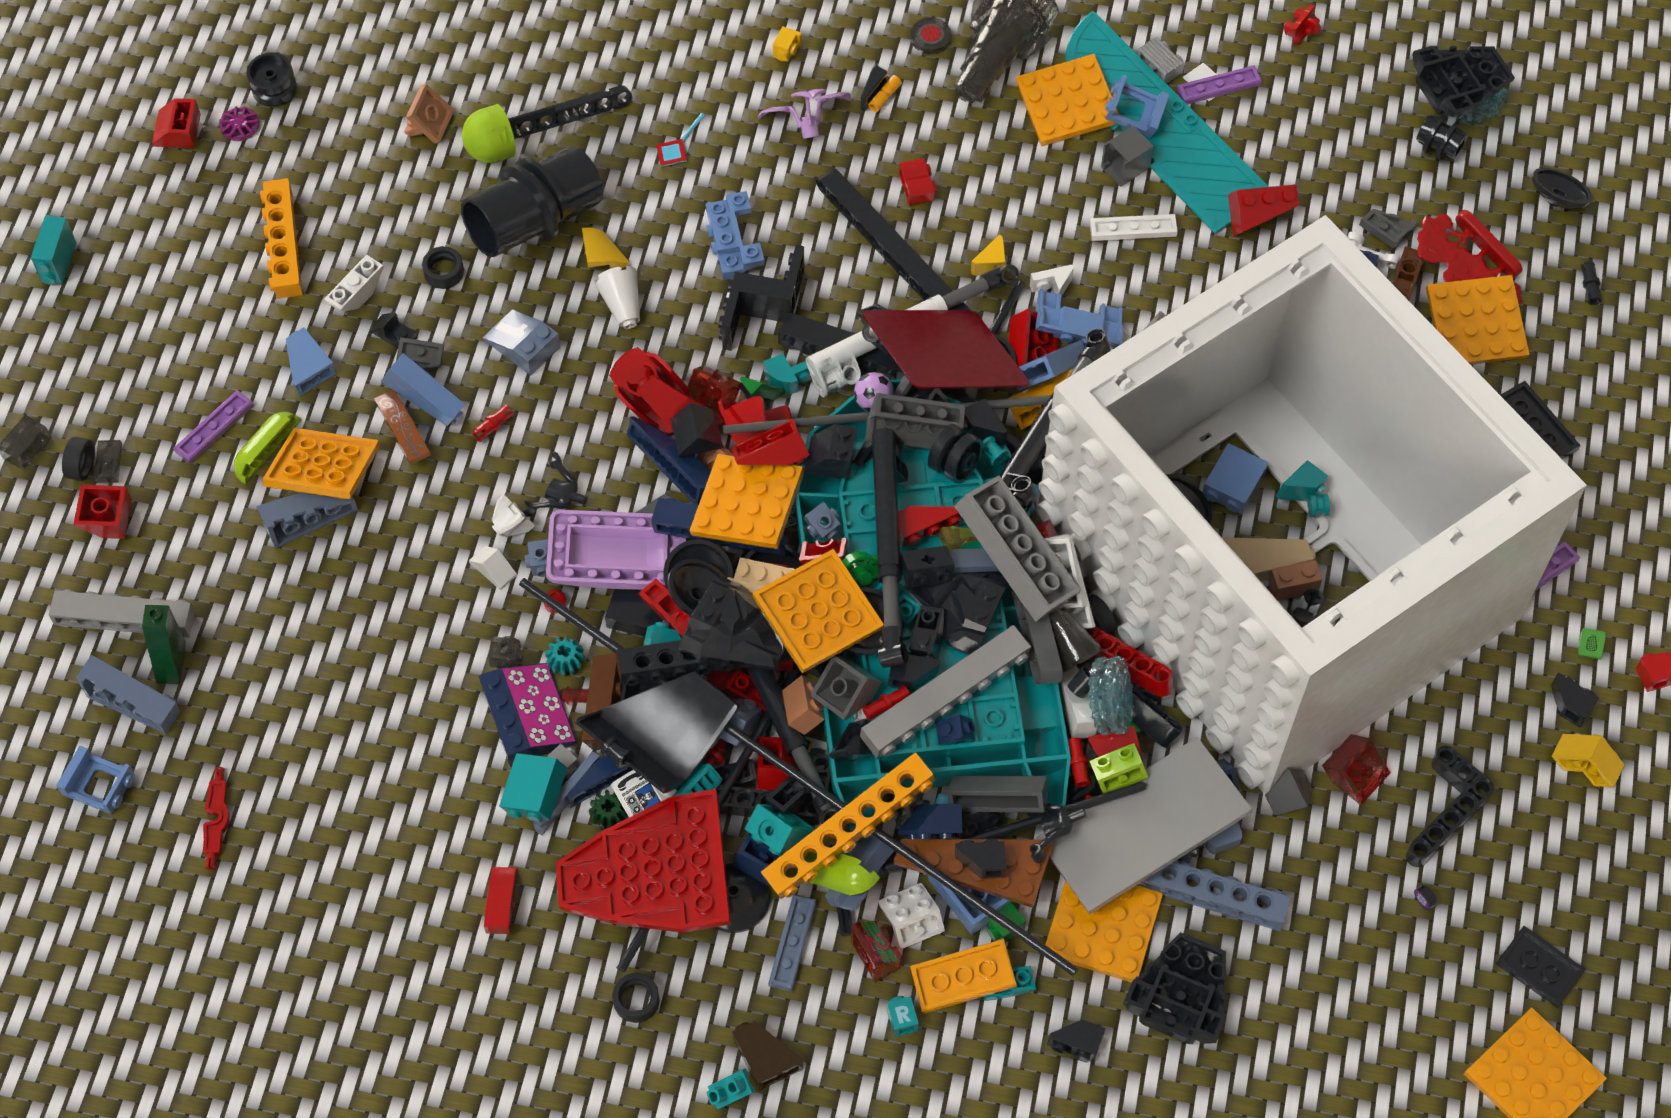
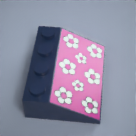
(527, 710)

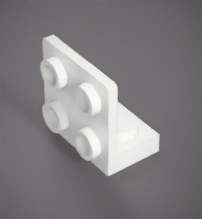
(912, 915)

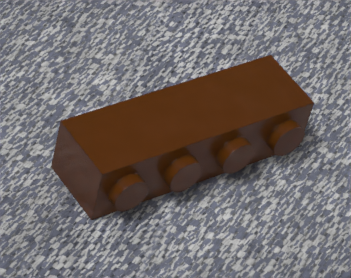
(603, 690)

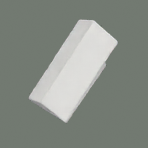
(1078, 605)

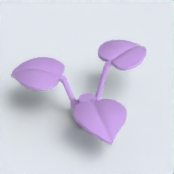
(809, 124)

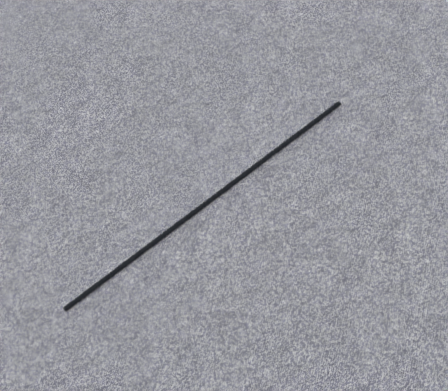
(828, 797)

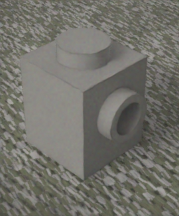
(568, 758)

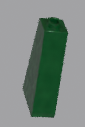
(164, 643)

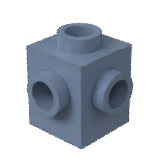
(819, 513)
(537, 557)

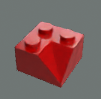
(103, 510)

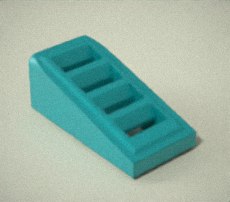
(706, 776)

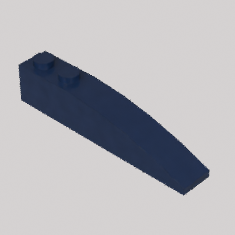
(685, 472)
(676, 519)
(596, 779)

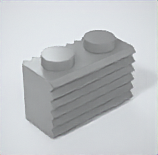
(1161, 59)

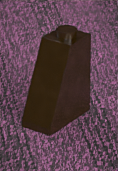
(765, 1055)

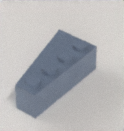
(301, 514)
(127, 695)

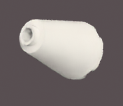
(620, 294)

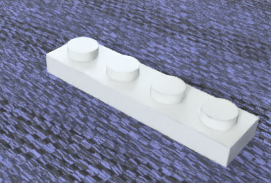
(1133, 227)

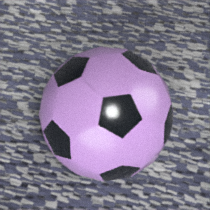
(868, 386)

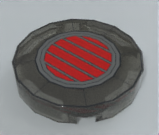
(930, 35)

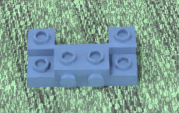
(726, 235)
(1075, 324)

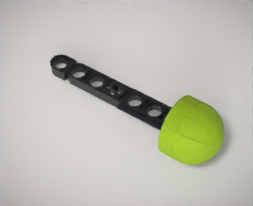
(491, 135)

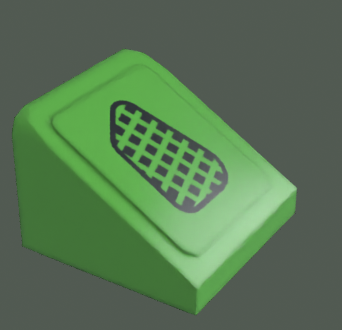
(1591, 643)

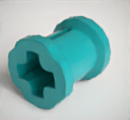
(994, 451)

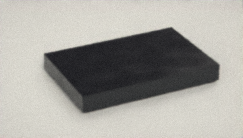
(1540, 966)

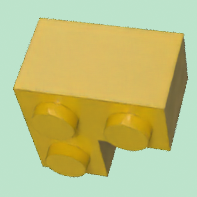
(1591, 756)

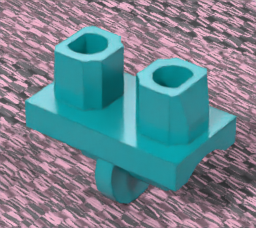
(730, 1089)

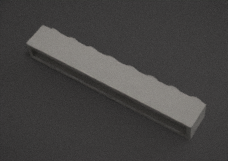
(945, 691)

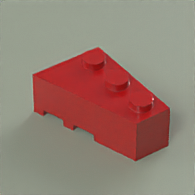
(1259, 205)

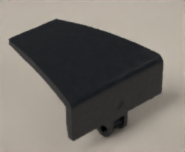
(664, 729)

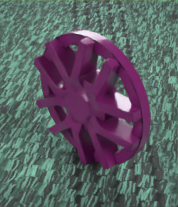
(239, 123)

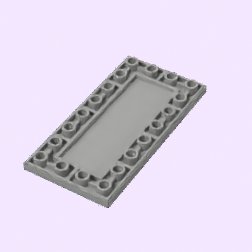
(1144, 832)

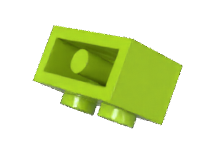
(1119, 768)

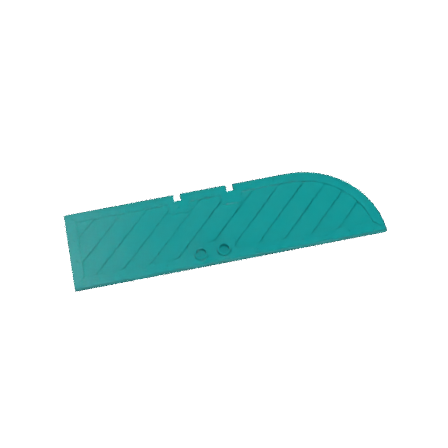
(1185, 149)

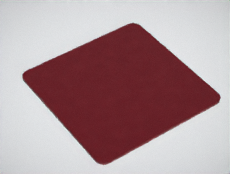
(945, 349)

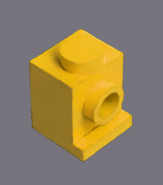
(786, 44)

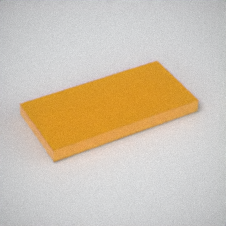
(963, 976)

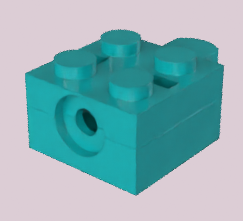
(777, 829)

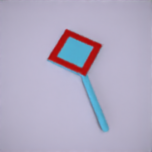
(673, 151)

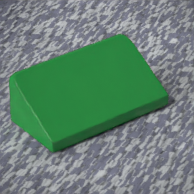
(761, 388)

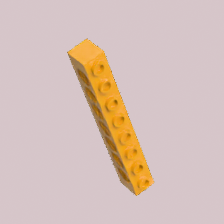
(852, 813)

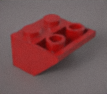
(177, 124)
(768, 775)

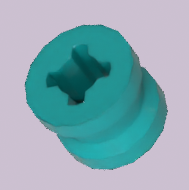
(1318, 505)

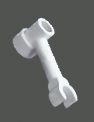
(1389, 260)

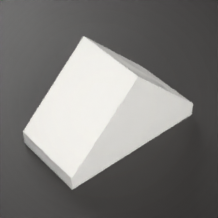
(493, 566)

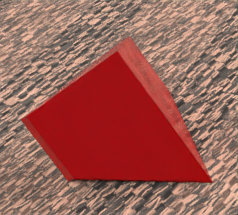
(814, 550)

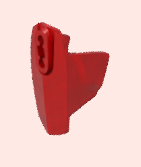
(633, 367)
(750, 411)

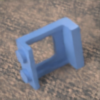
(1152, 111)
(80, 772)

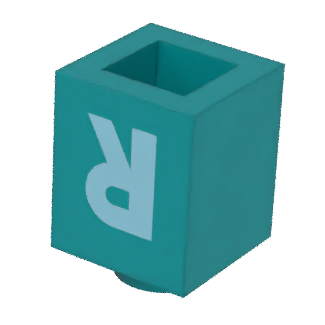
(902, 1016)

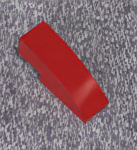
(500, 900)

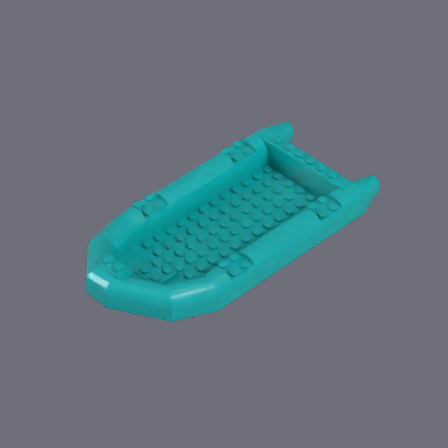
(1015, 720)

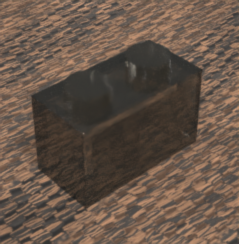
(24, 442)

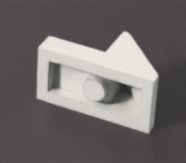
(1055, 278)

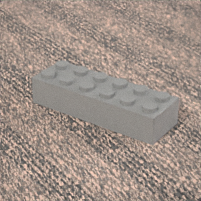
(1017, 548)

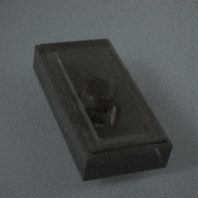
(108, 461)

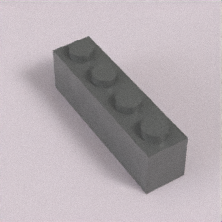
(999, 793)

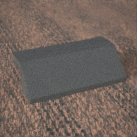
(913, 419)

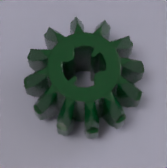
(599, 810)

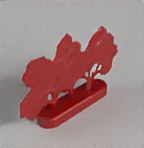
(1461, 263)

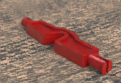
(214, 830)

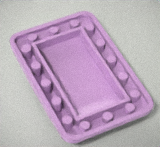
(606, 549)

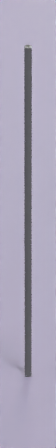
(860, 417)

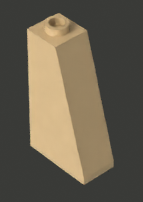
(1265, 554)

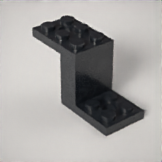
(761, 297)

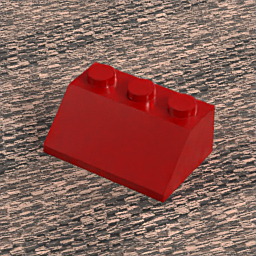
(1027, 341)

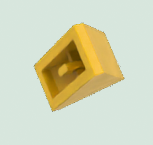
(989, 257)

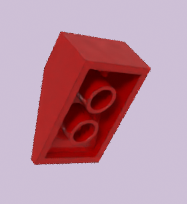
(773, 447)

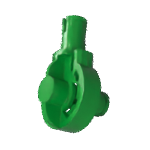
(863, 574)

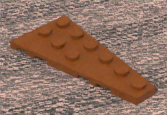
(1022, 873)

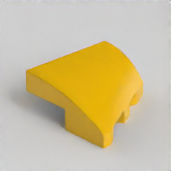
(602, 250)

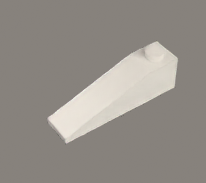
(1076, 709)

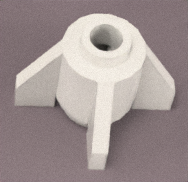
(509, 519)

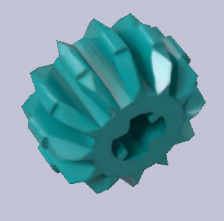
(573, 658)

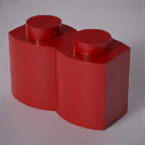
(917, 181)

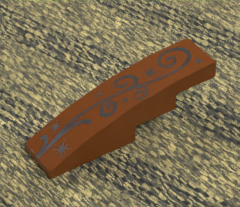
(402, 427)

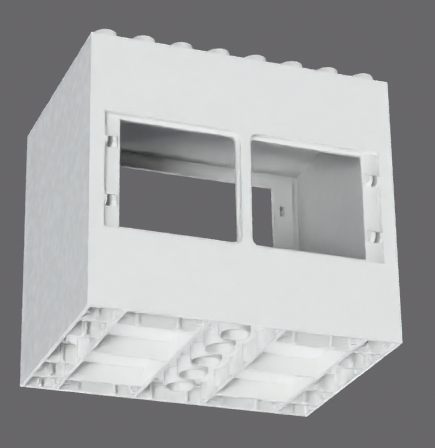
(1426, 487)

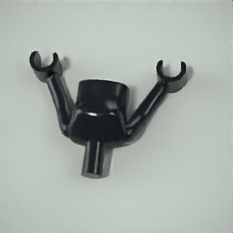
(559, 492)
(1054, 826)

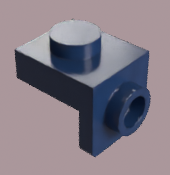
(955, 730)

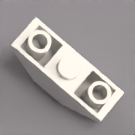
(356, 285)

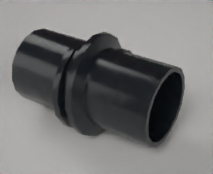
(531, 200)

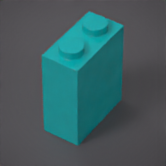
(53, 250)
(533, 787)

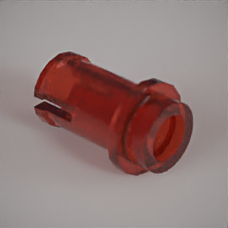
(574, 695)

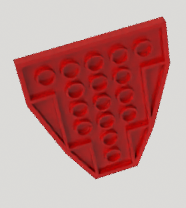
(652, 869)

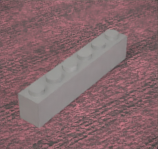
(112, 611)

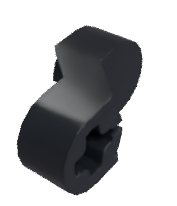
(1311, 601)

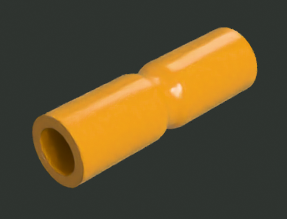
(886, 92)

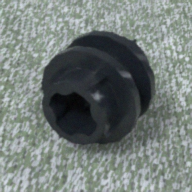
(1443, 138)

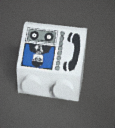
(637, 793)

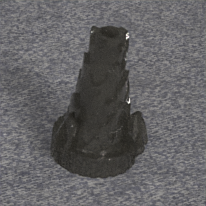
(999, 34)

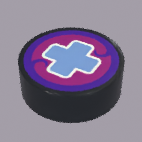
(1425, 897)

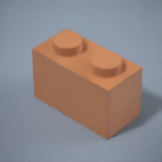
(1294, 579)
(801, 709)

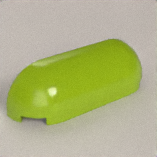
(263, 444)
(844, 875)

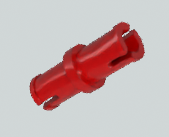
(492, 423)
(885, 703)
(1078, 762)

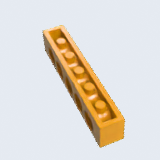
(281, 224)

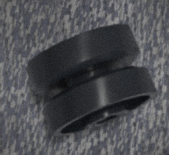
(271, 79)
(955, 453)

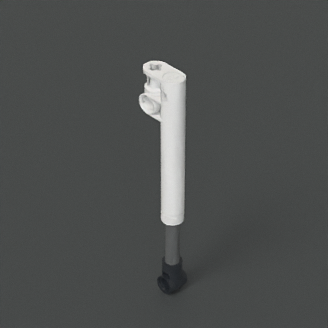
(831, 363)

